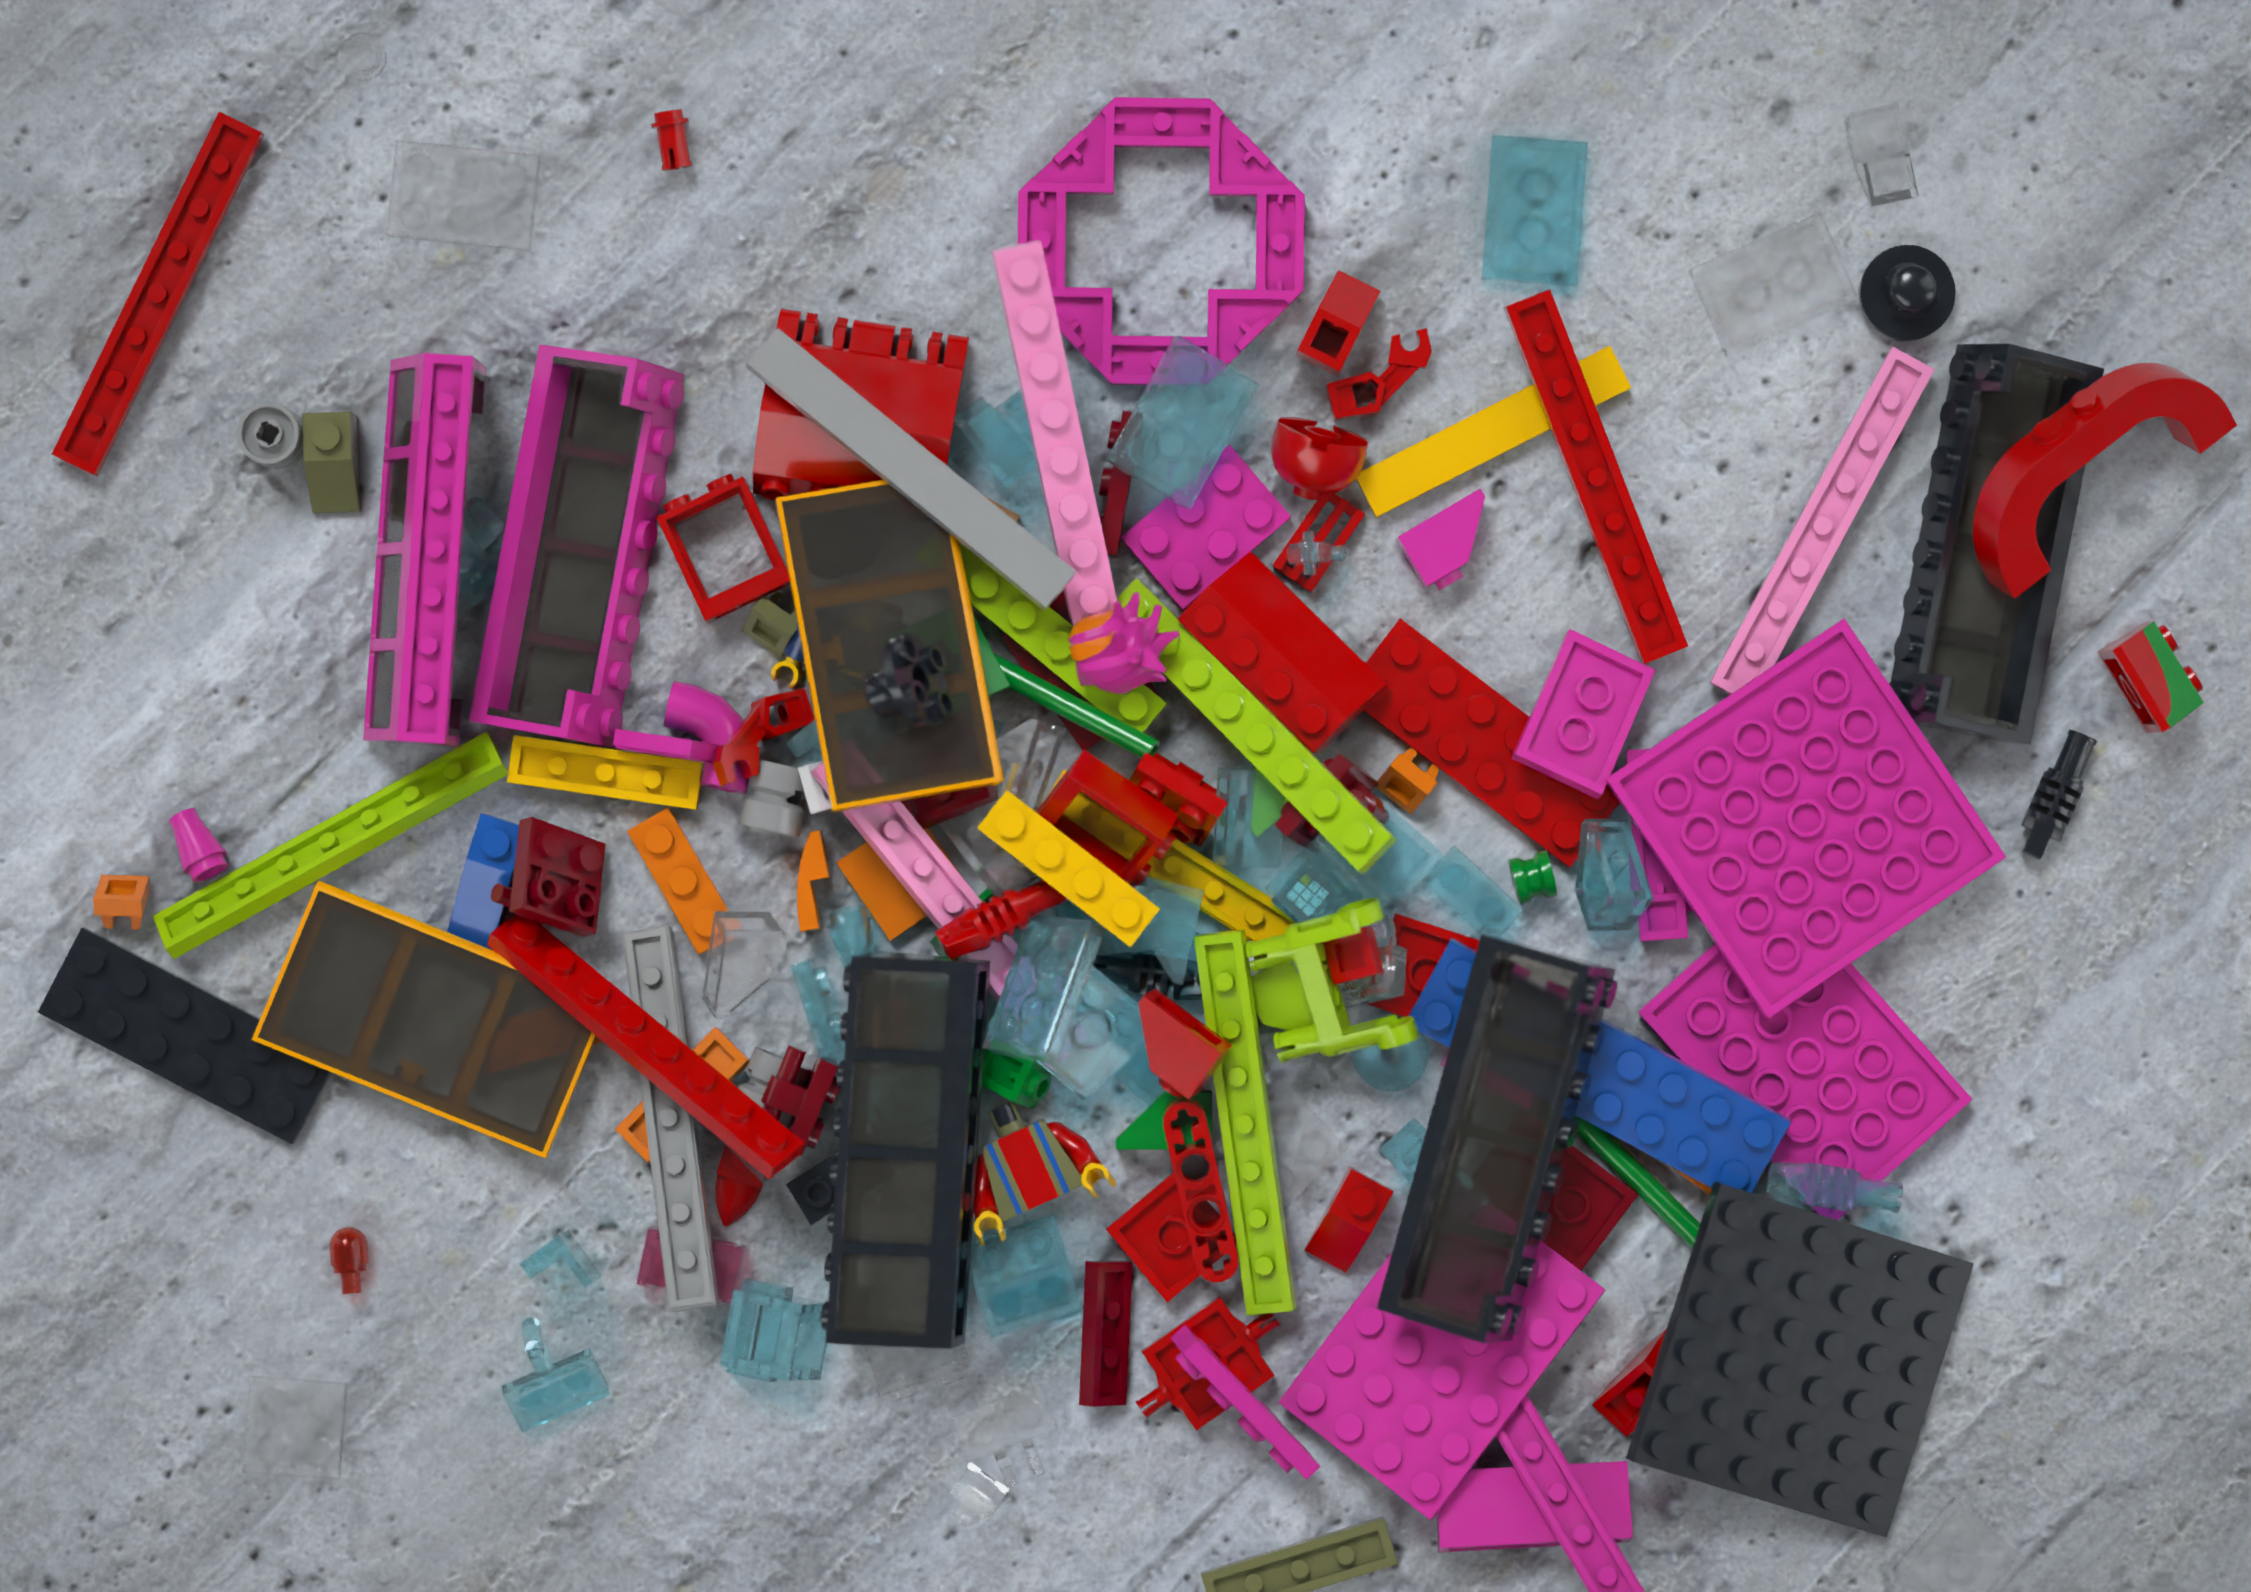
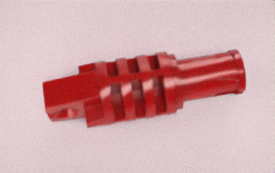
(1001, 916)

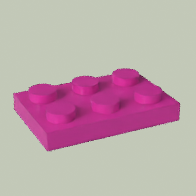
(1199, 544)
(1583, 714)

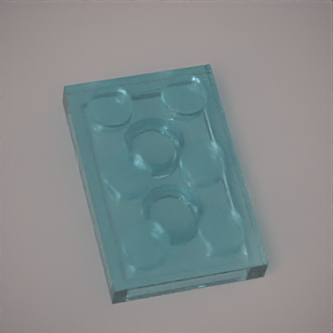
(1534, 210)
(1182, 422)
(1043, 988)

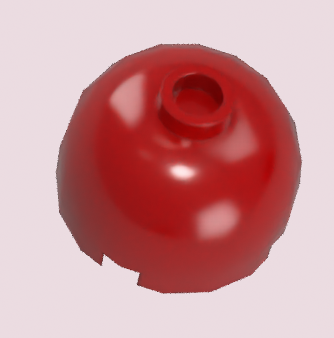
(1316, 457)

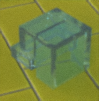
(999, 437)
(773, 1334)

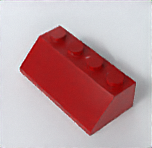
(1282, 652)

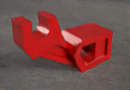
(1402, 367)
(792, 712)

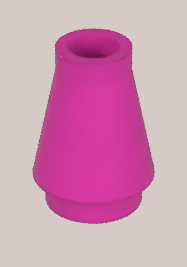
(197, 847)

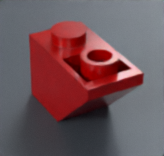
(1337, 323)

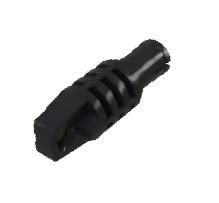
(2057, 795)
(1146, 973)

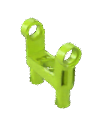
(1331, 1026)

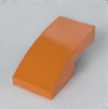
(812, 867)

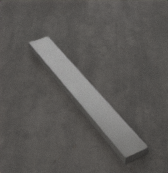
(911, 469)
(672, 1133)

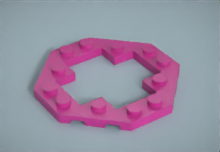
(1235, 169)

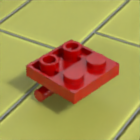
(1182, 792)

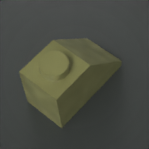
(332, 461)

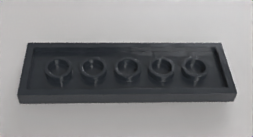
(181, 1034)

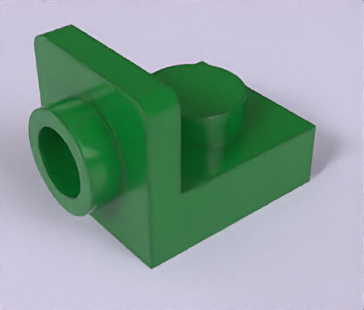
(1015, 1078)

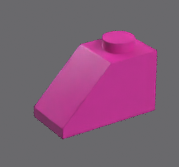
(1443, 542)

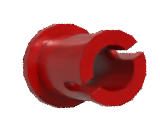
(672, 139)

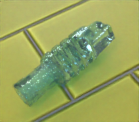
(1831, 1187)

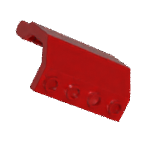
(914, 394)

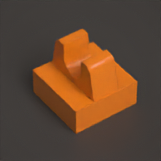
(1406, 782)
(121, 897)

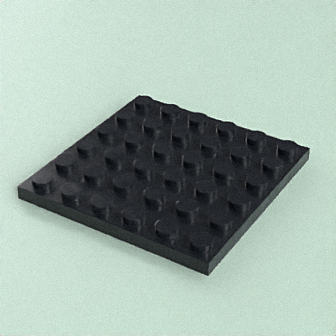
(1799, 1360)

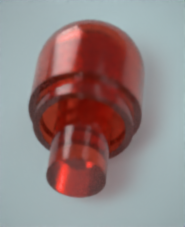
(349, 1257)

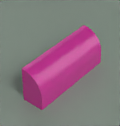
(1497, 1511)

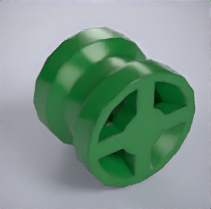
(1532, 877)

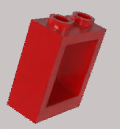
(683, 509)
(1123, 800)

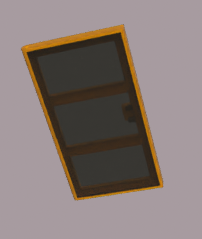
(859, 575)
(425, 1020)

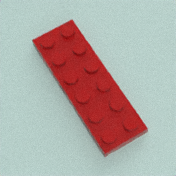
(1471, 738)

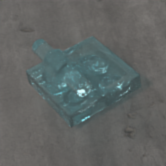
(1324, 881)

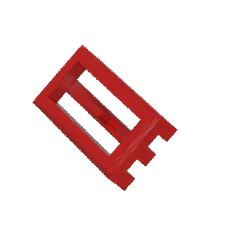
(1341, 506)

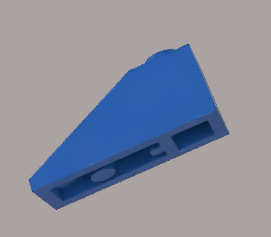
(487, 864)

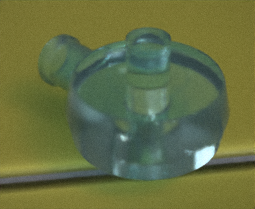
(1313, 553)

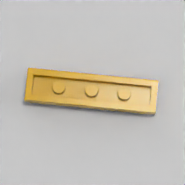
(605, 772)
(1068, 868)

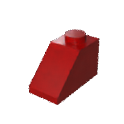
(1179, 1045)
(1348, 1219)
(1626, 1393)

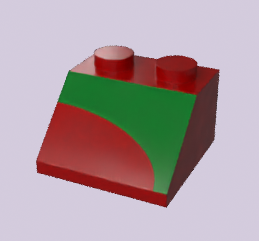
(2152, 676)

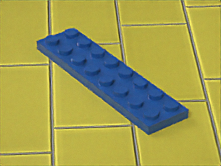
(1640, 1093)

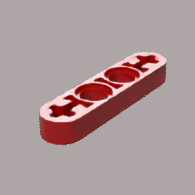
(1203, 1189)

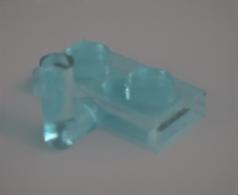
(553, 1387)

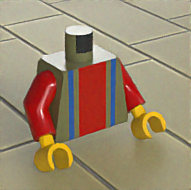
(1029, 1168)

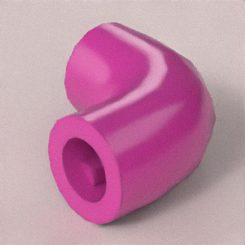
(711, 721)

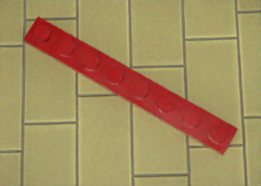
(158, 294)
(1595, 476)
(646, 1045)

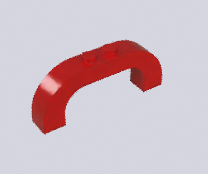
(2066, 442)

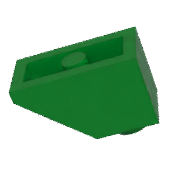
(1147, 1128)

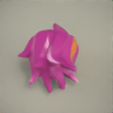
(1119, 648)

